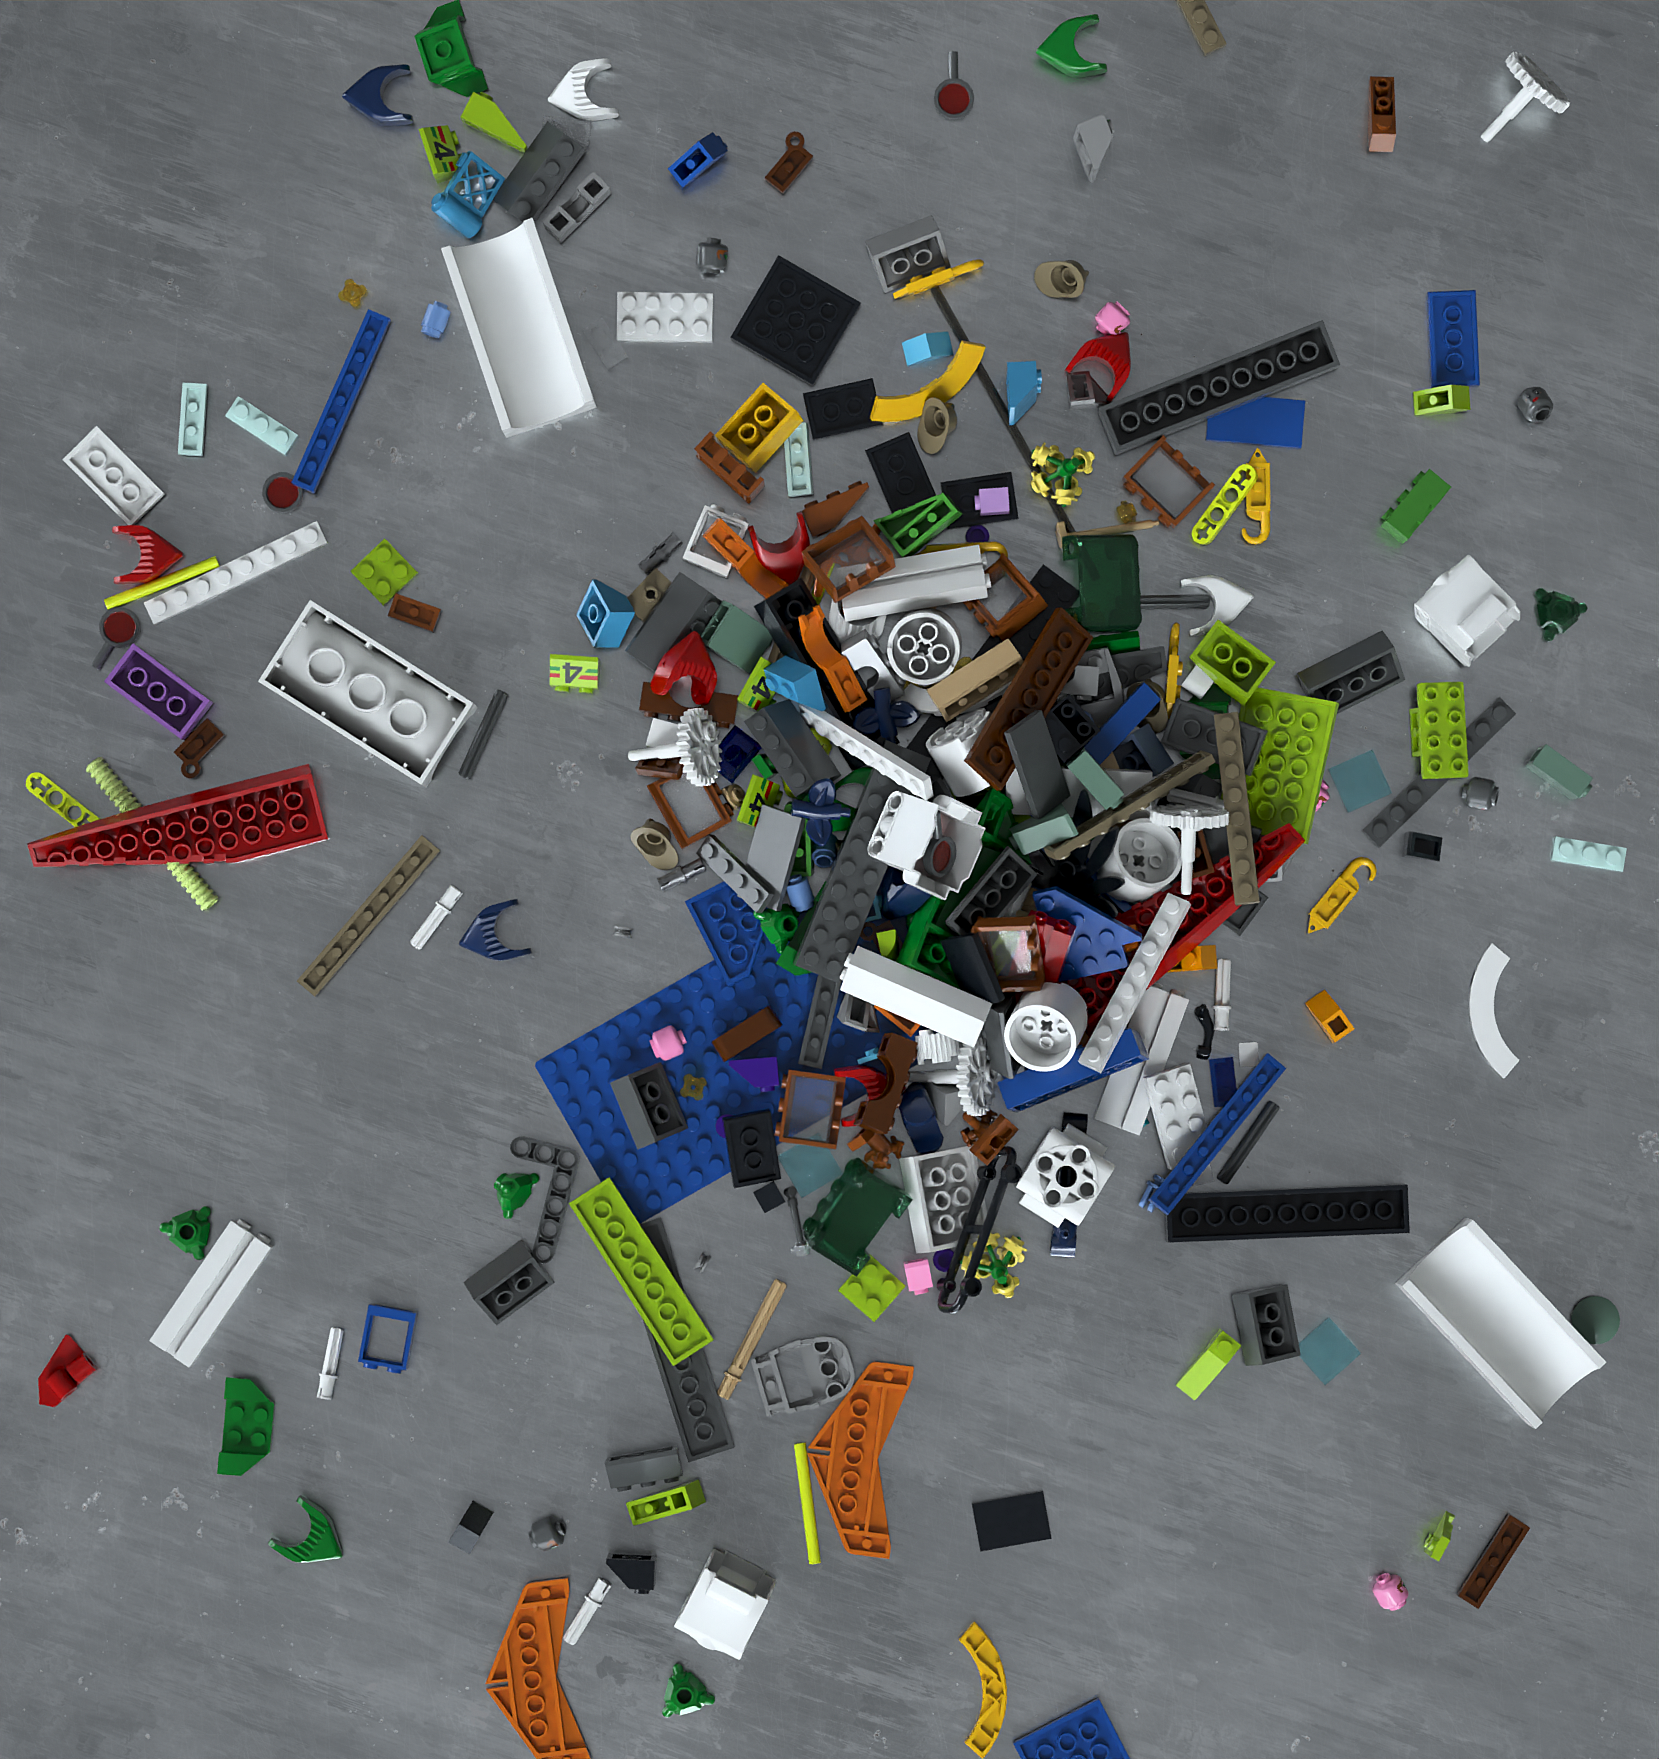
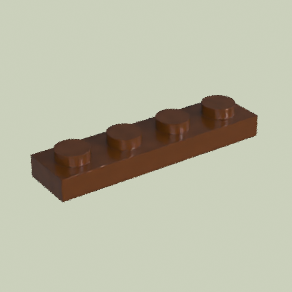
(1493, 1561)

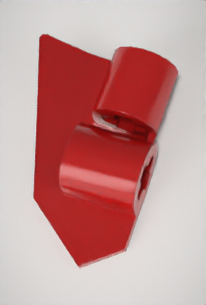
(64, 1372)

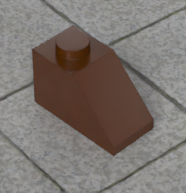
(1203, 860)

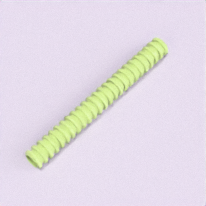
(125, 801)

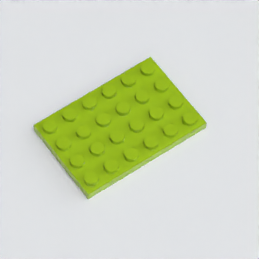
(1291, 759)

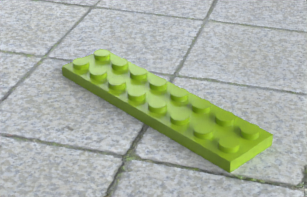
(641, 1271)

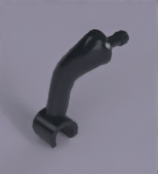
(1203, 1015)

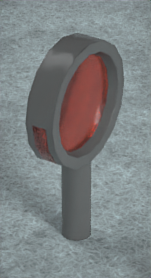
(953, 96)
(281, 493)
(119, 629)
(940, 852)

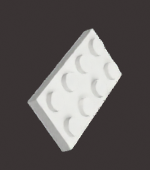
(664, 316)
(113, 477)
(1175, 1110)

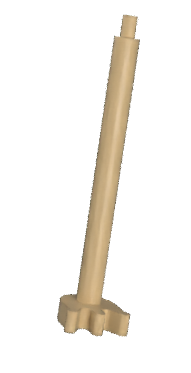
(1061, 530)

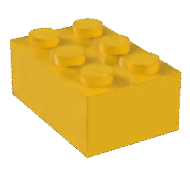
(759, 427)

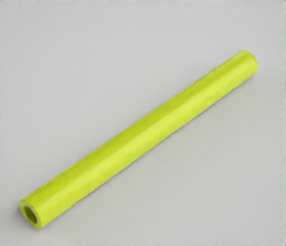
(162, 582)
(807, 1503)

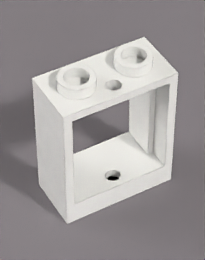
(706, 563)

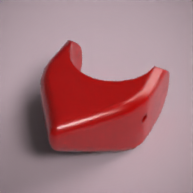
(1113, 353)
(156, 554)
(783, 558)
(685, 659)
(870, 1077)

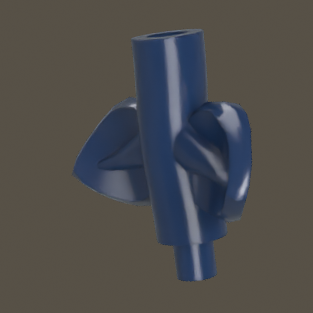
(885, 716)
(820, 811)

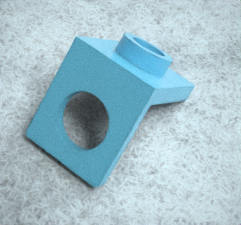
(877, 905)
(870, 1055)

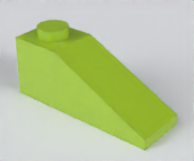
(487, 117)
(1208, 1364)
(666, 1502)

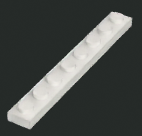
(235, 573)
(868, 751)
(1134, 982)

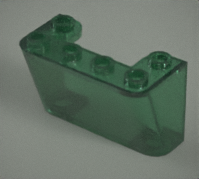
(1106, 581)
(853, 1215)

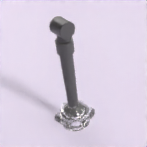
(801, 1247)

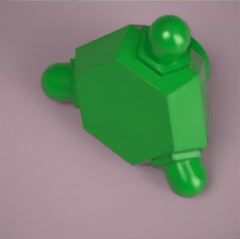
(779, 925)
(514, 1191)
(189, 1231)
(684, 1693)

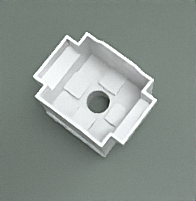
(1466, 610)
(905, 833)
(1039, 1182)
(725, 1603)

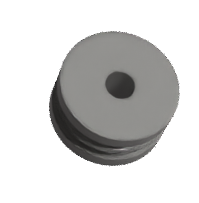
(623, 931)
(702, 1262)

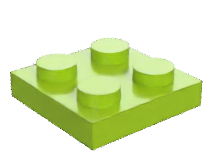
(384, 572)
(872, 1289)

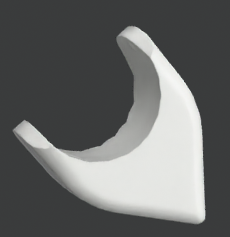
(571, 92)
(1226, 596)
(846, 630)

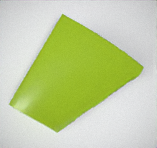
(889, 944)

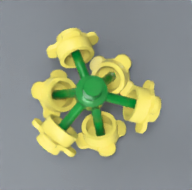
(1055, 460)
(1008, 1257)

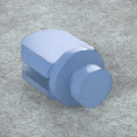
(1151, 1186)

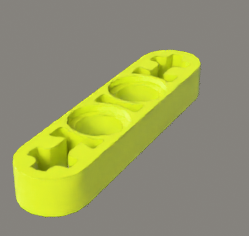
(1221, 502)
(67, 801)

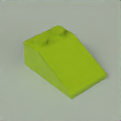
(1231, 662)

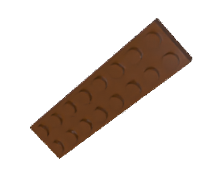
(1032, 689)

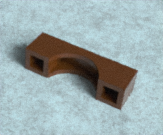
(721, 707)
(896, 1055)

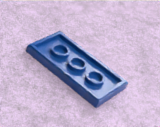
(1453, 338)
(1260, 422)

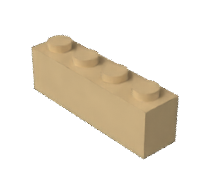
(976, 680)

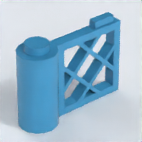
(458, 211)

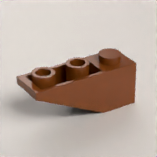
(1381, 114)
(828, 514)

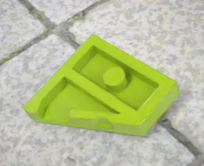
(1438, 1542)

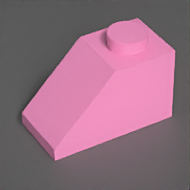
(918, 1275)

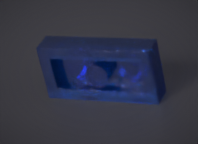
(1222, 1080)

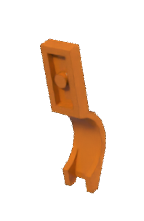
(743, 559)
(833, 663)

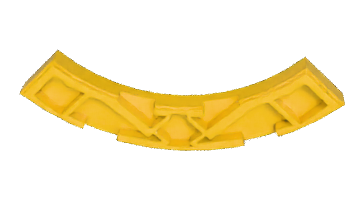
(944, 388)
(994, 1689)

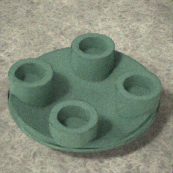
(1596, 1319)

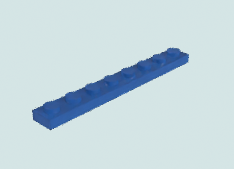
(341, 401)
(1217, 1134)

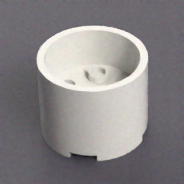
(930, 627)
(951, 747)
(1156, 857)
(1046, 1027)

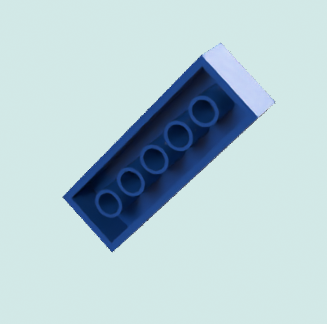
(1036, 1087)

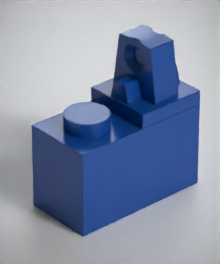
(698, 159)

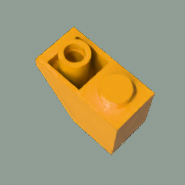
(1198, 959)
(1329, 1016)

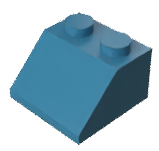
(1022, 385)
(605, 615)
(795, 682)

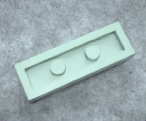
(192, 419)
(261, 425)
(798, 462)
(1588, 854)

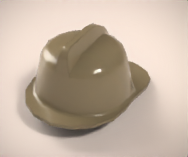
(1061, 278)
(935, 424)
(1158, 716)
(655, 845)

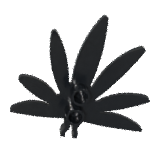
(1073, 873)

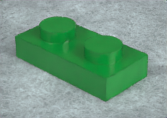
(765, 766)

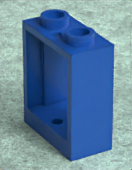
(393, 1313)

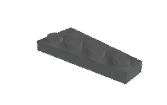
(1131, 668)

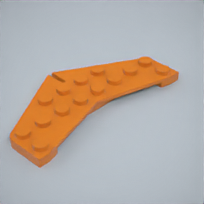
(851, 1471)
(530, 1665)

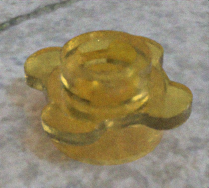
(353, 299)
(1127, 512)
(697, 1093)

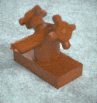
(990, 1137)
(880, 1147)

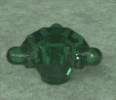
(1557, 612)

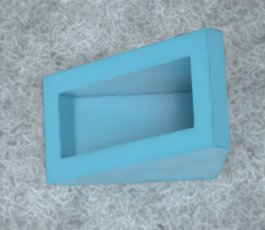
(927, 348)

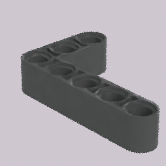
(553, 1191)

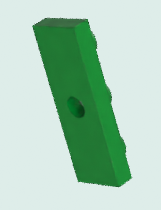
(1117, 643)

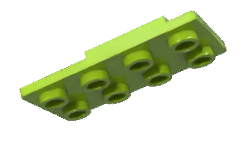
(1440, 730)

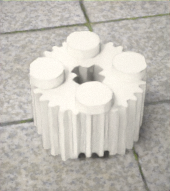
(936, 1047)

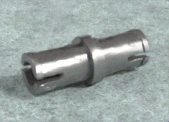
(660, 554)
(681, 874)

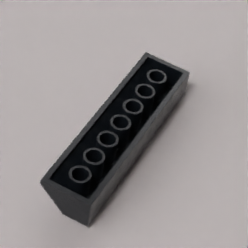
(781, 619)

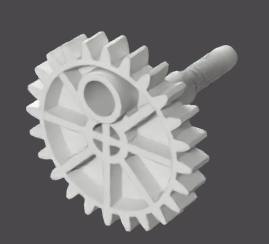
(1535, 84)
(696, 746)
(1189, 819)
(972, 1078)

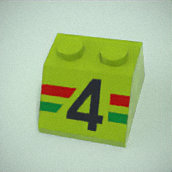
(441, 151)
(574, 672)
(755, 692)
(759, 792)

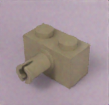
(648, 594)

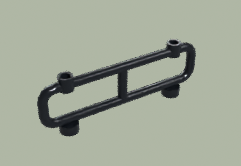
(970, 1285)

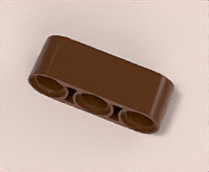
(747, 1033)

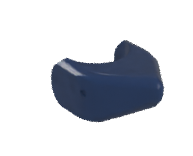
(368, 92)
(899, 897)
(482, 934)
(920, 1119)

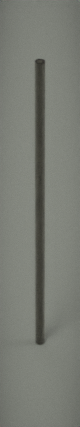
(1000, 406)

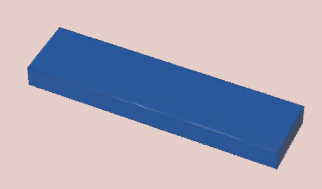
(1122, 722)

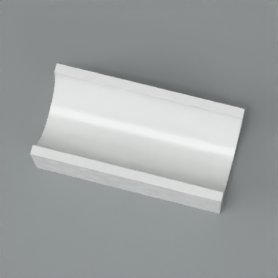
(519, 330)
(367, 693)
(1499, 1321)

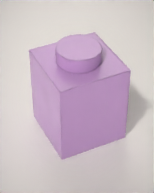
(992, 501)

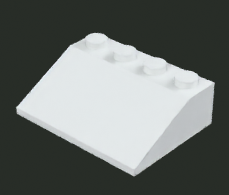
(942, 1196)

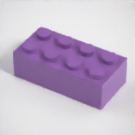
(158, 692)

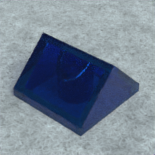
(737, 754)

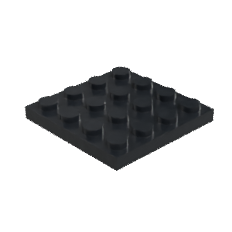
(795, 320)

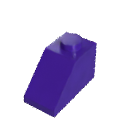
(758, 1072)

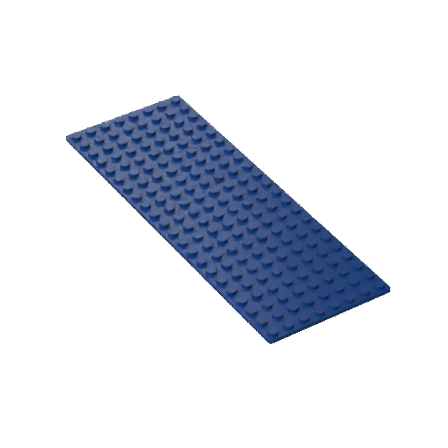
(703, 1010)

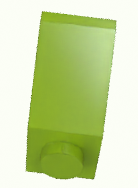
(1442, 400)

